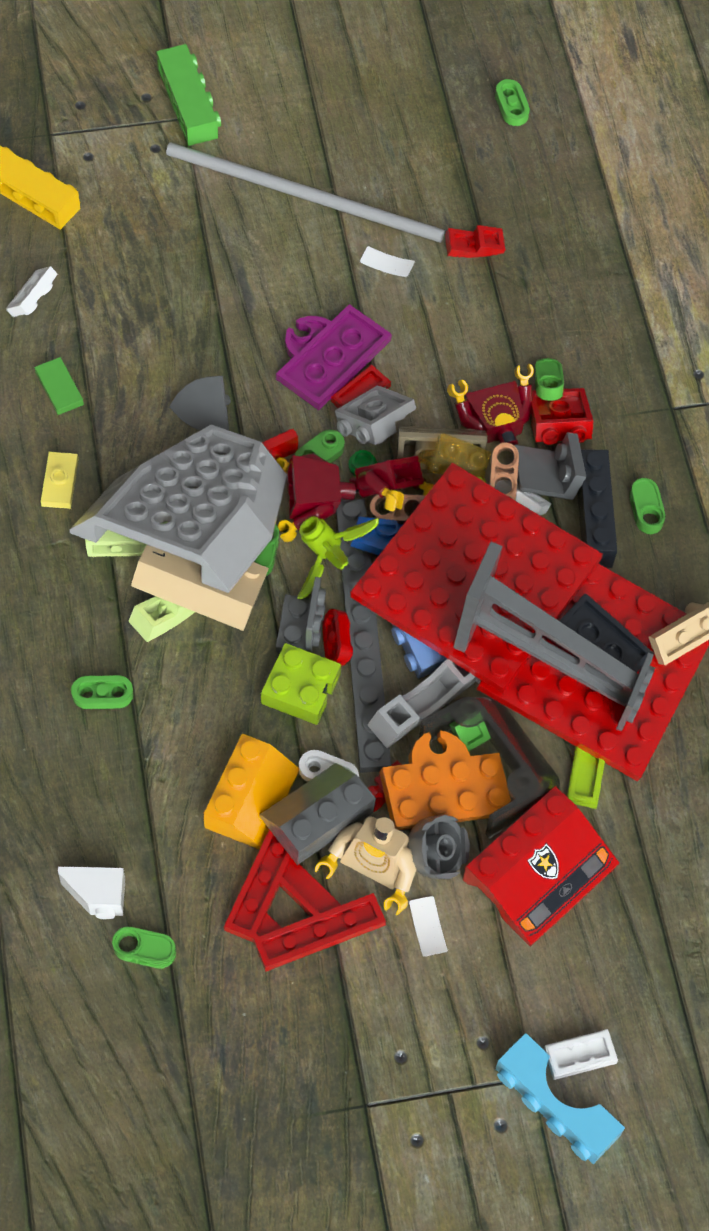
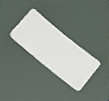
(386, 262)
(427, 926)

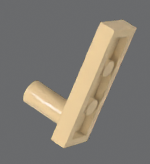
(682, 634)

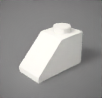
(96, 889)

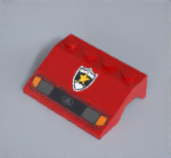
(541, 866)

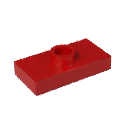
(282, 444)

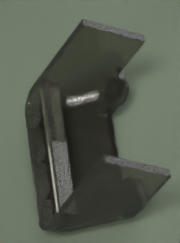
(531, 773)

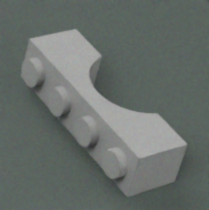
(409, 710)

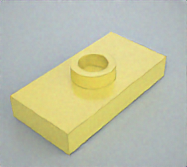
(59, 480)

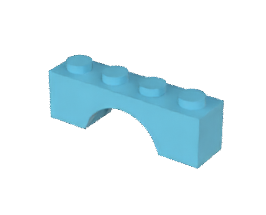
(588, 1129)

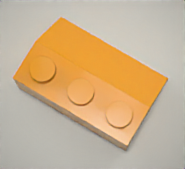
(250, 784)

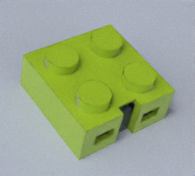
(300, 683)

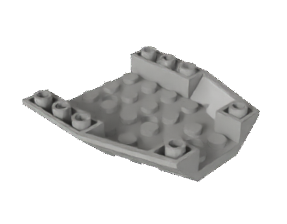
(214, 525)

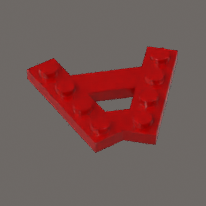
(328, 920)

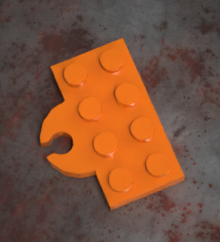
(444, 783)

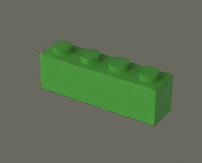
(188, 95)

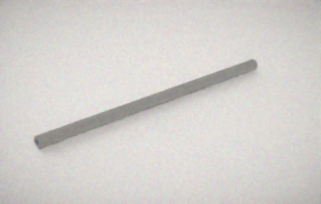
(305, 192)

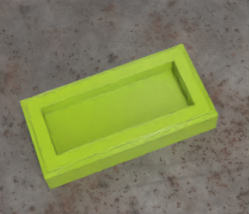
(585, 779)

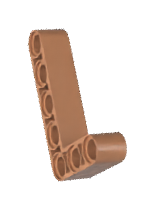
(498, 472)

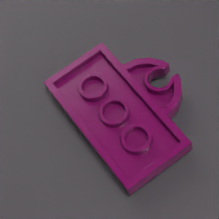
(329, 353)

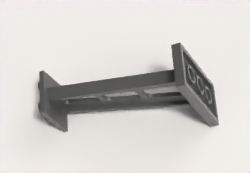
(605, 673)

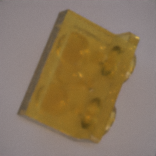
(463, 454)

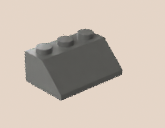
(319, 811)

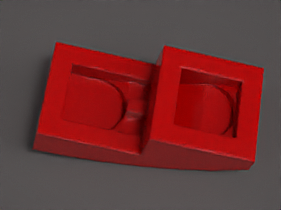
(480, 243)

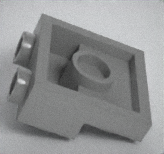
(373, 415)

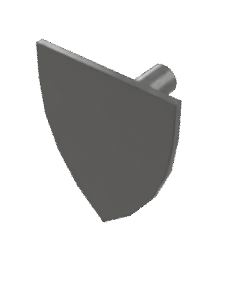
(203, 403)

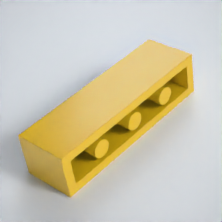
(37, 189)

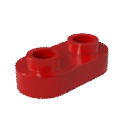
(337, 636)

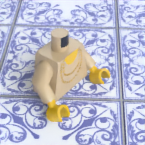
(376, 852)

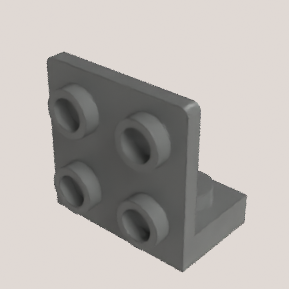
(552, 472)
(302, 619)

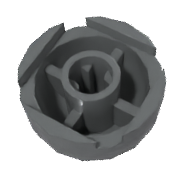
(439, 846)

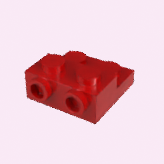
(555, 418)

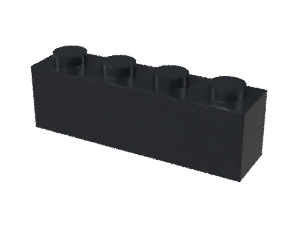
(597, 507)

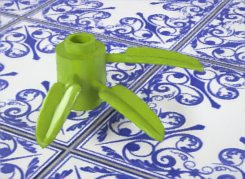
(326, 544)

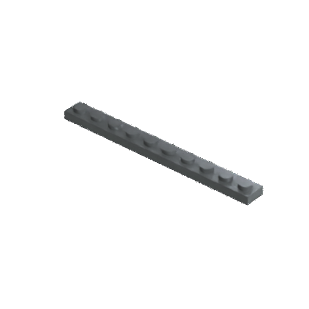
(366, 660)

